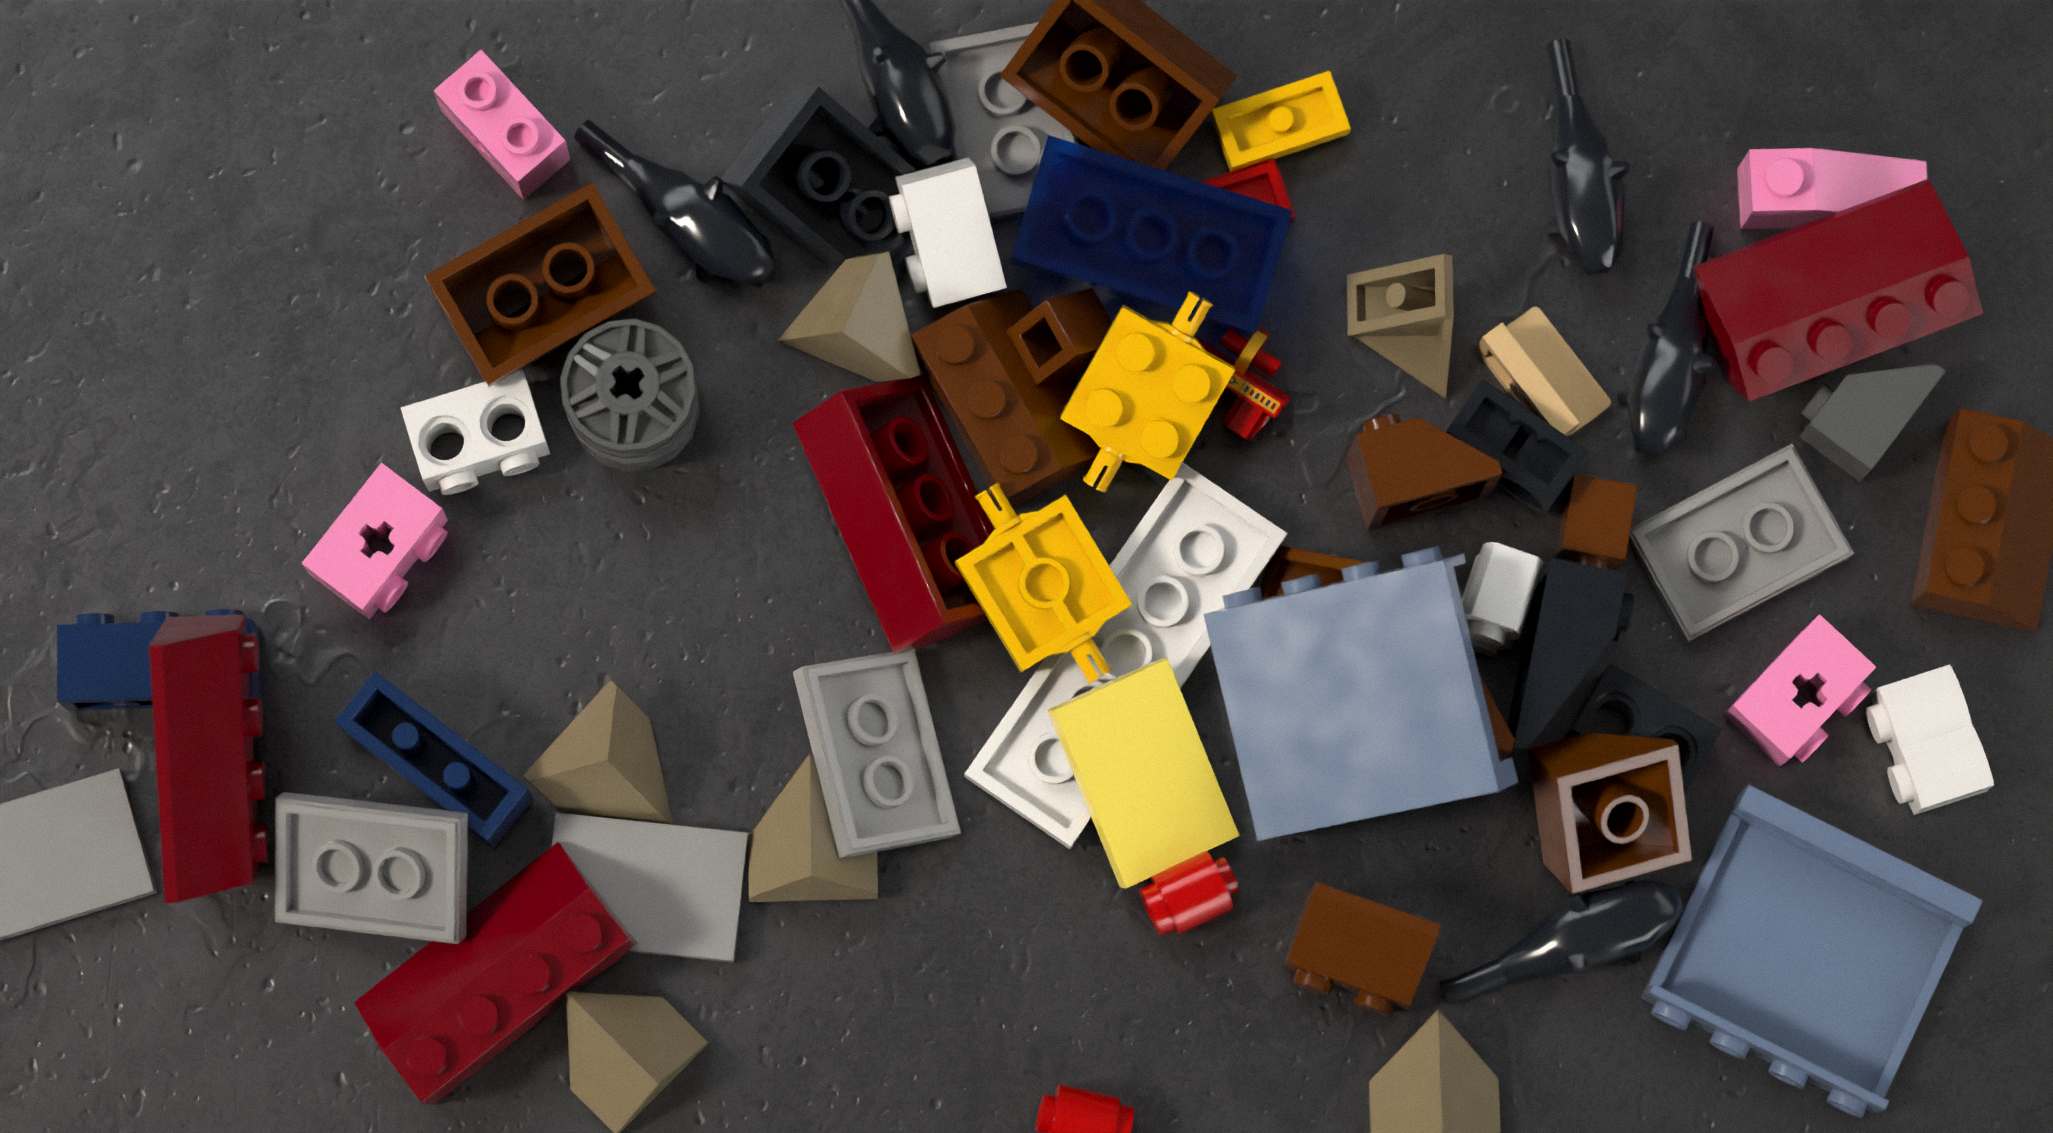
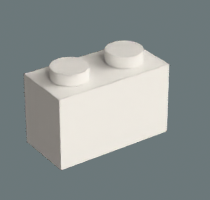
(948, 233)

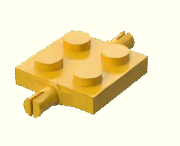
(1147, 392)
(1043, 583)

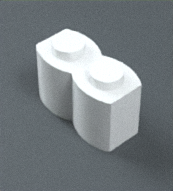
(1499, 596)
(1930, 740)

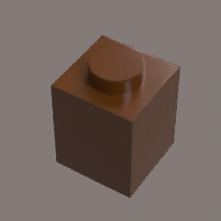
(1061, 335)
(1596, 522)

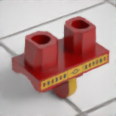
(1256, 397)

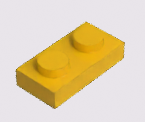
(1280, 121)

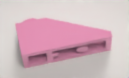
(1810, 183)

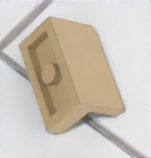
(1543, 372)

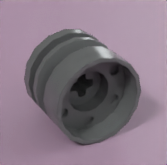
(625, 430)

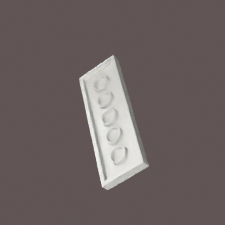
(1174, 570)

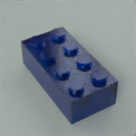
(1149, 235)

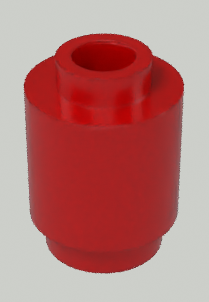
(1189, 894)
(1082, 1112)

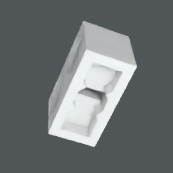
(471, 415)

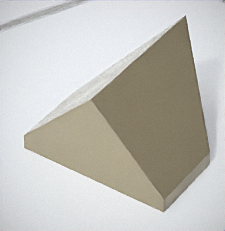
(1406, 316)
(858, 322)
(605, 764)
(795, 850)
(625, 1052)
(1435, 1086)

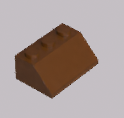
(1119, 78)
(539, 284)
(996, 405)
(1988, 522)

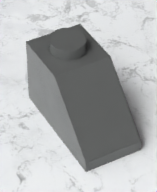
(1866, 414)

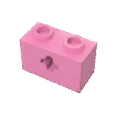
(502, 124)
(381, 506)
(1814, 657)

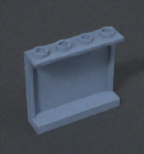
(1355, 696)
(1808, 951)

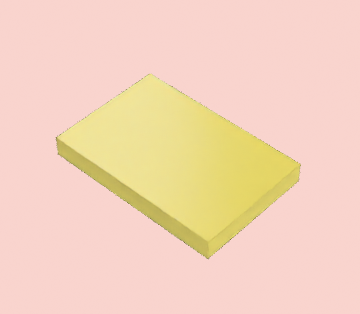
(1143, 772)

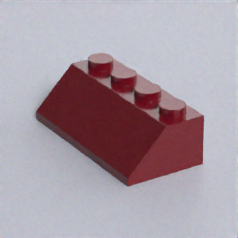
(1836, 291)
(900, 505)
(207, 755)
(472, 999)

